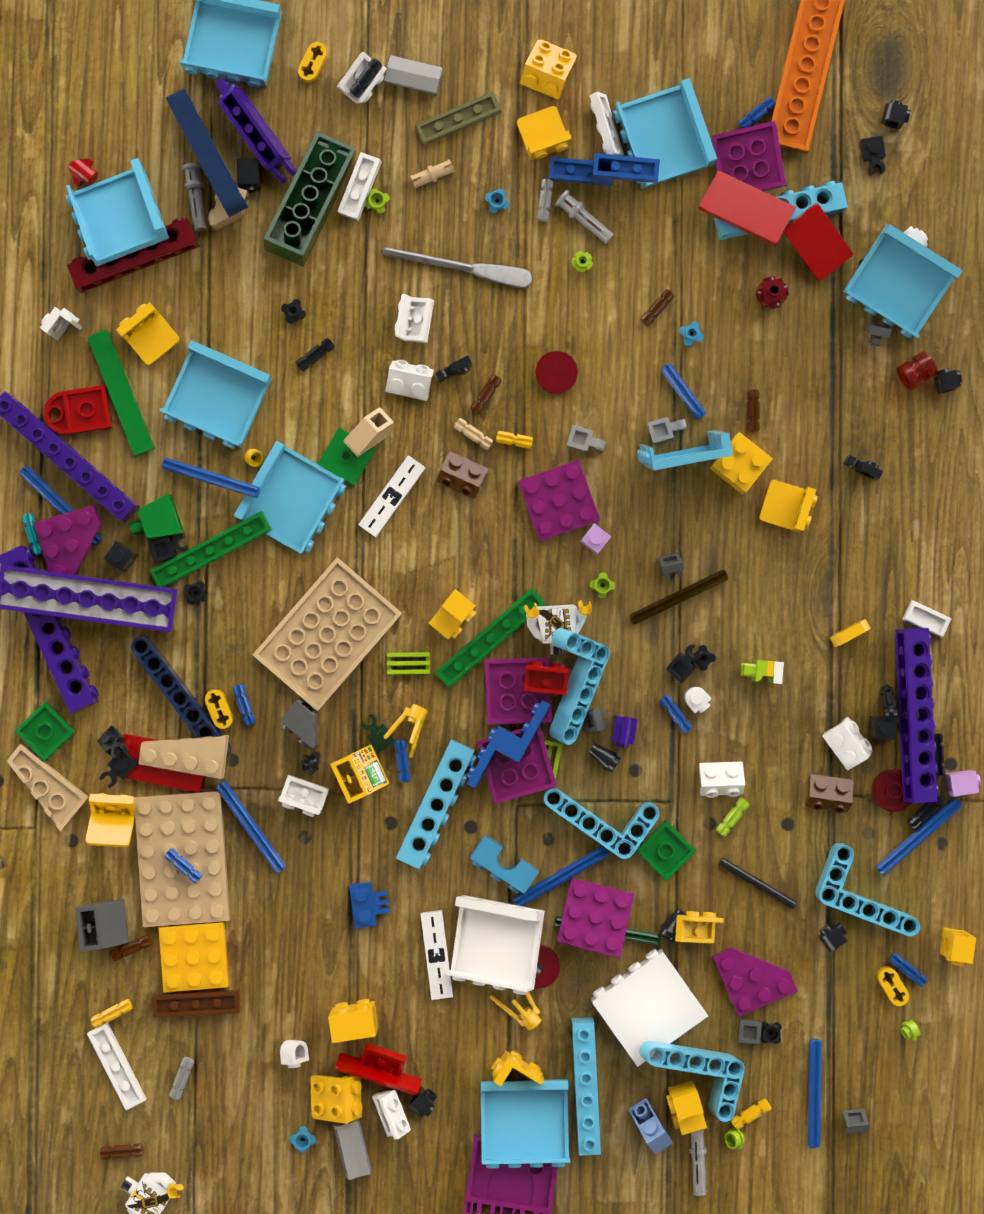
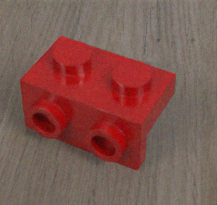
(546, 679)

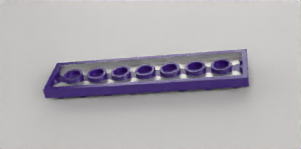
(87, 598)

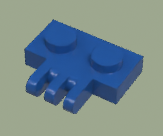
(367, 904)

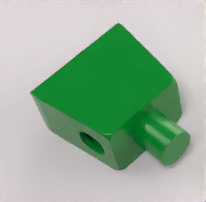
(158, 519)

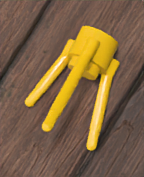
(416, 716)
(528, 1017)

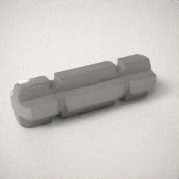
(545, 200)
(181, 1078)

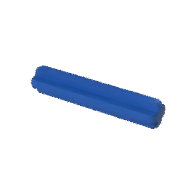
(683, 391)

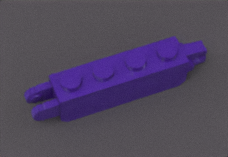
(254, 130)

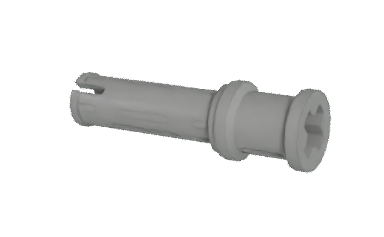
(194, 186)
(605, 234)

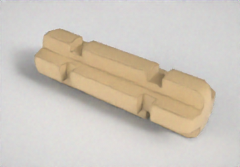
(473, 433)

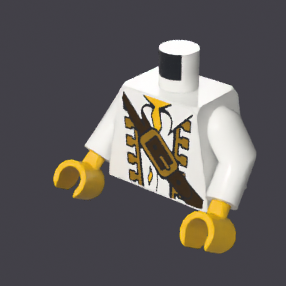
(547, 619)
(150, 1193)

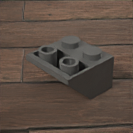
(303, 722)
(101, 925)

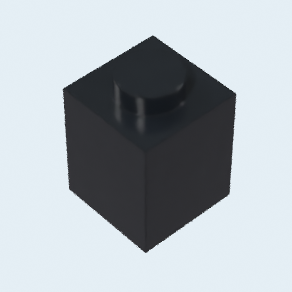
(249, 174)
(120, 556)
(882, 727)

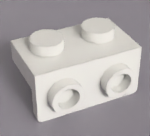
(353, 74)
(414, 318)
(58, 321)
(409, 380)
(848, 743)
(721, 779)
(303, 795)
(391, 1113)

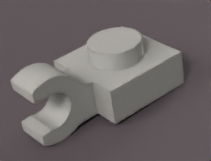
(663, 430)
(581, 439)

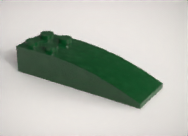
(309, 199)

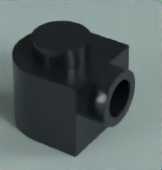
(895, 114)
(947, 380)
(832, 936)
(423, 1103)

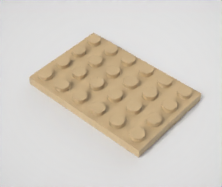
(327, 634)
(196, 831)

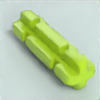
(732, 817)

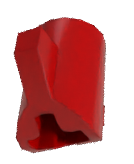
(83, 171)

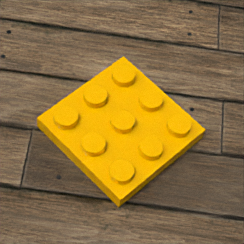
(194, 956)

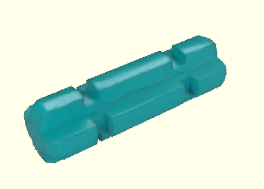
(28, 520)

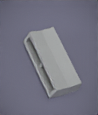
(413, 75)
(352, 1149)

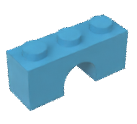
(518, 876)

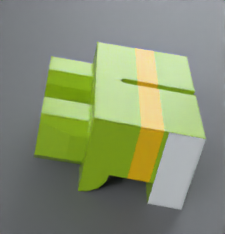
(763, 668)

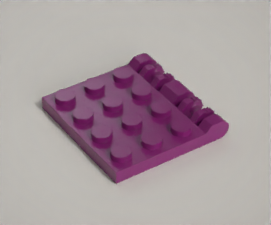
(508, 1187)

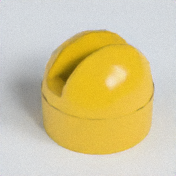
(258, 460)

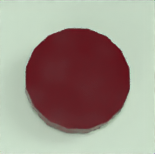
(556, 372)
(888, 791)
(550, 965)

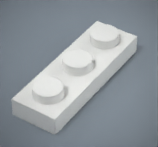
(606, 124)
(359, 186)

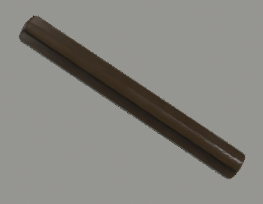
(679, 596)

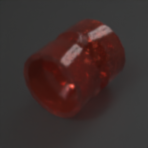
(919, 369)

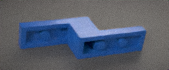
(604, 169)
(507, 743)

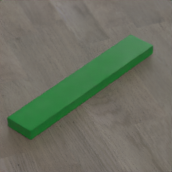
(121, 392)
(211, 550)
(488, 639)

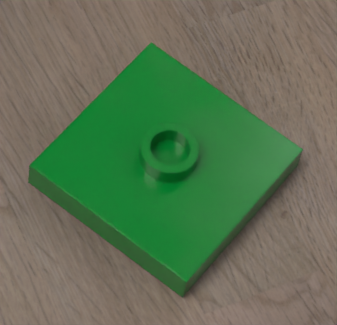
(342, 460)
(45, 731)
(665, 850)

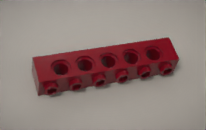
(165, 250)

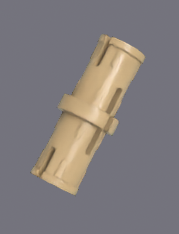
(432, 173)

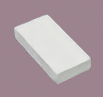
(926, 618)

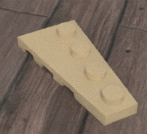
(195, 756)
(52, 790)

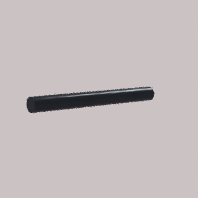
(757, 883)

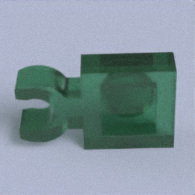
(377, 734)

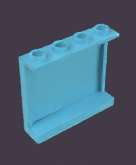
(232, 40)
(667, 129)
(117, 215)
(901, 281)
(216, 395)
(718, 447)
(293, 497)
(524, 1123)

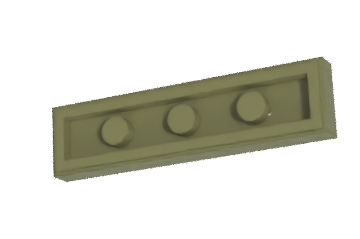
(458, 118)

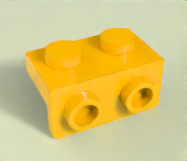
(696, 928)

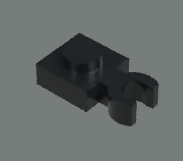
(872, 151)
(459, 367)
(867, 469)
(165, 548)
(683, 665)
(112, 742)
(120, 768)

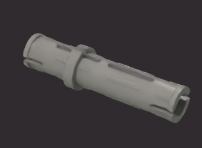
(698, 1153)

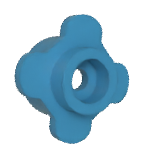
(500, 195)
(685, 332)
(302, 1145)

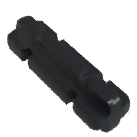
(365, 78)
(315, 354)
(889, 702)
(939, 754)
(924, 813)

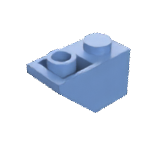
(650, 1126)

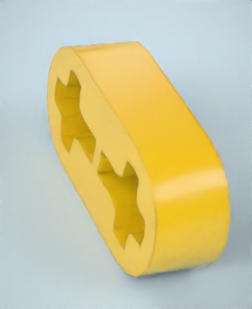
(307, 61)
(850, 633)
(214, 711)
(888, 988)

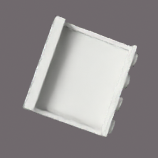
(496, 944)
(648, 1004)

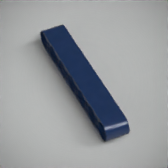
(206, 152)
(171, 692)

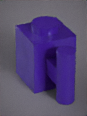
(623, 730)

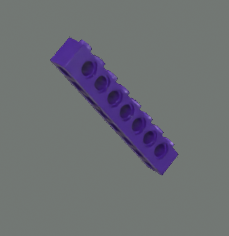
(66, 458)
(47, 643)
(909, 724)

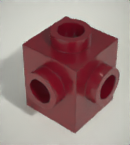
(769, 299)

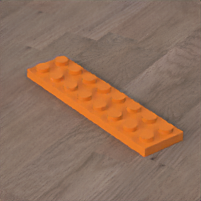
(806, 72)

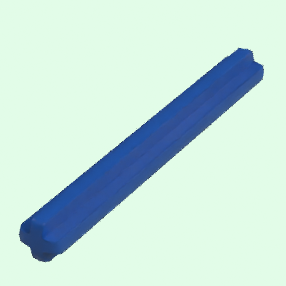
(211, 478)
(49, 495)
(250, 826)
(919, 836)
(561, 876)
(814, 1100)

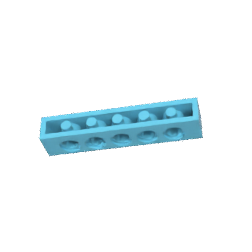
(831, 191)
(418, 857)
(586, 1086)

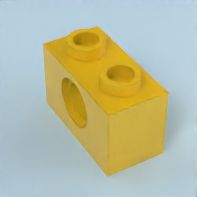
(957, 946)

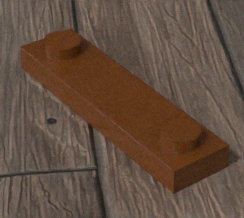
(196, 1003)

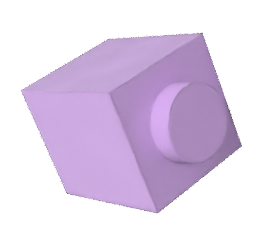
(595, 539)
(962, 783)

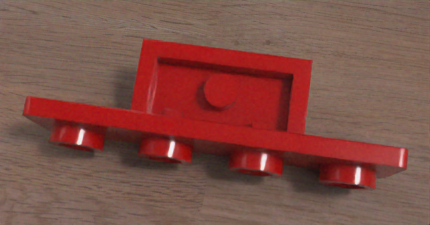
(380, 1067)

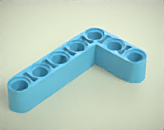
(581, 684)
(599, 825)
(858, 902)
(700, 1065)

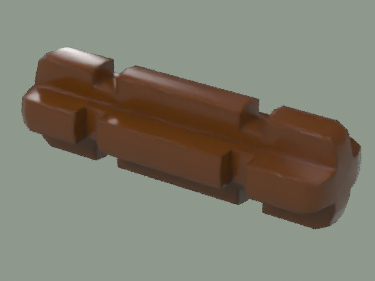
(657, 307)
(486, 394)
(753, 410)
(131, 947)
(121, 1151)

